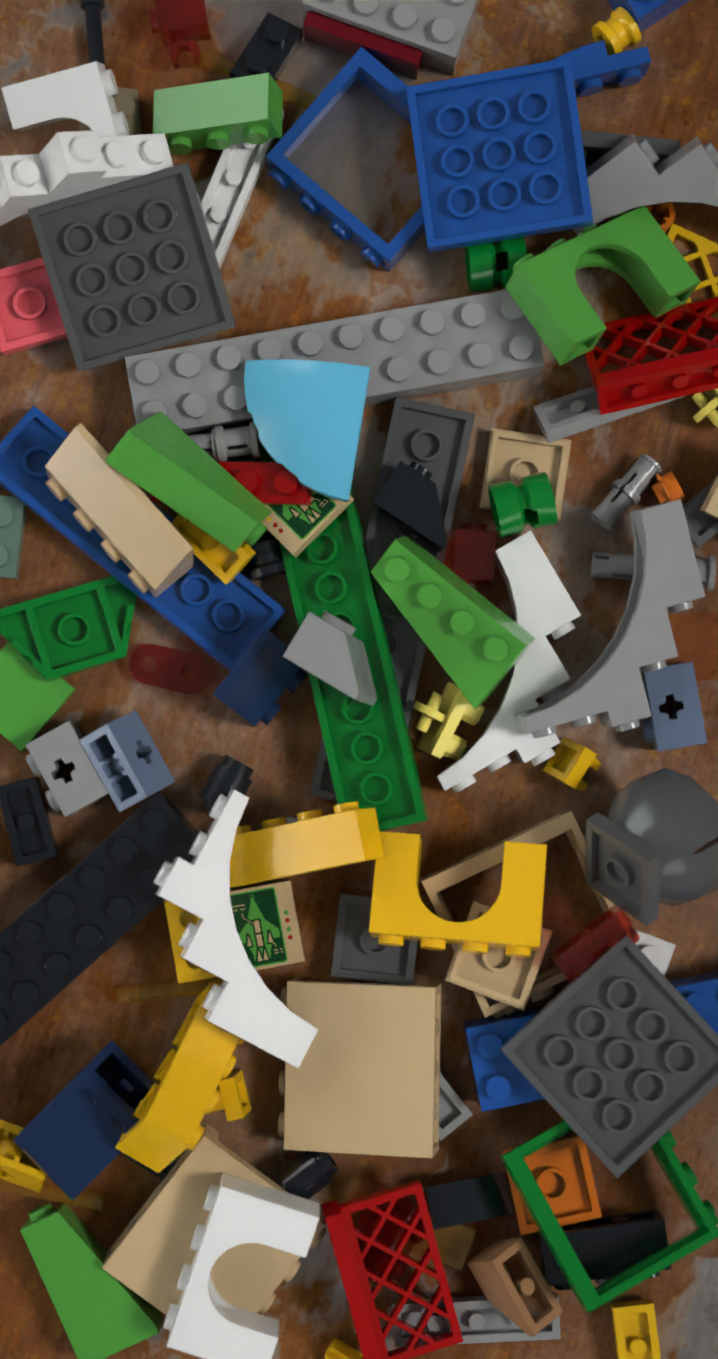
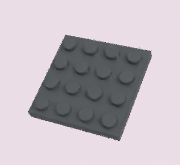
(132, 267)
(618, 1055)

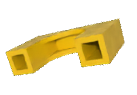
(509, 924)

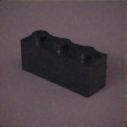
(607, 1245)

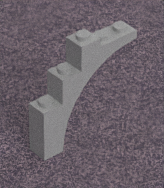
(630, 179)
(613, 686)

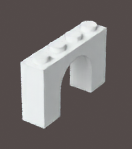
(74, 93)
(238, 1215)

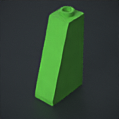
(189, 481)
(91, 1303)

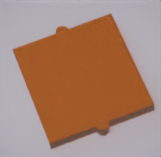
(697, 642)

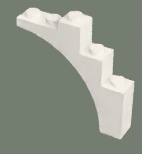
(74, 165)
(541, 608)
(203, 888)

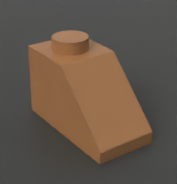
(515, 1284)

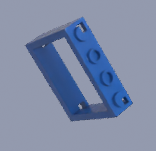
(317, 200)

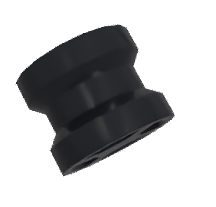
(266, 561)

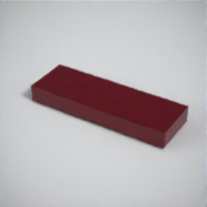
(349, 39)

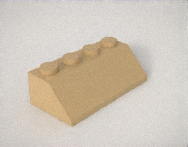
(119, 513)

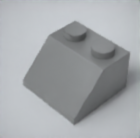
(334, 655)

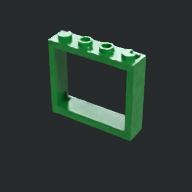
(682, 1181)

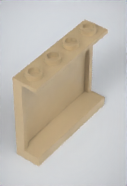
(368, 1072)
(159, 1236)

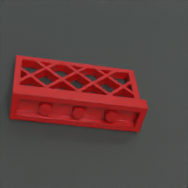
(662, 379)
(355, 1274)

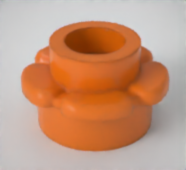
(667, 488)

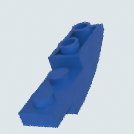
(596, 69)

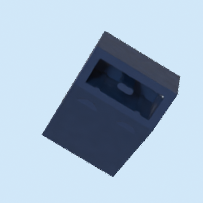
(85, 1119)

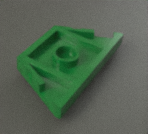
(72, 628)

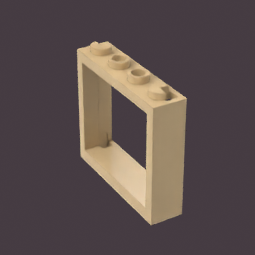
(493, 855)

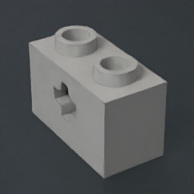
(45, 760)

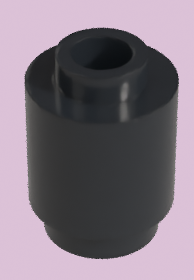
(223, 778)
(307, 1173)

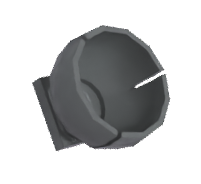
(647, 845)

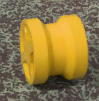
(617, 31)

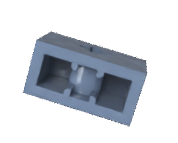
(687, 723)
(127, 760)

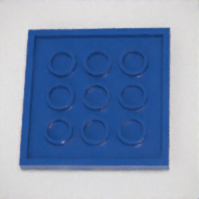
(499, 155)

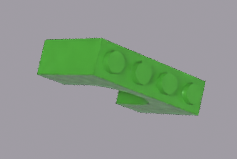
(627, 245)

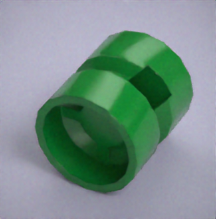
(481, 263)
(522, 504)

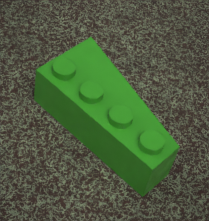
(454, 621)

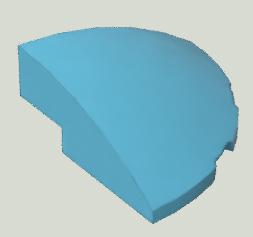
(309, 418)

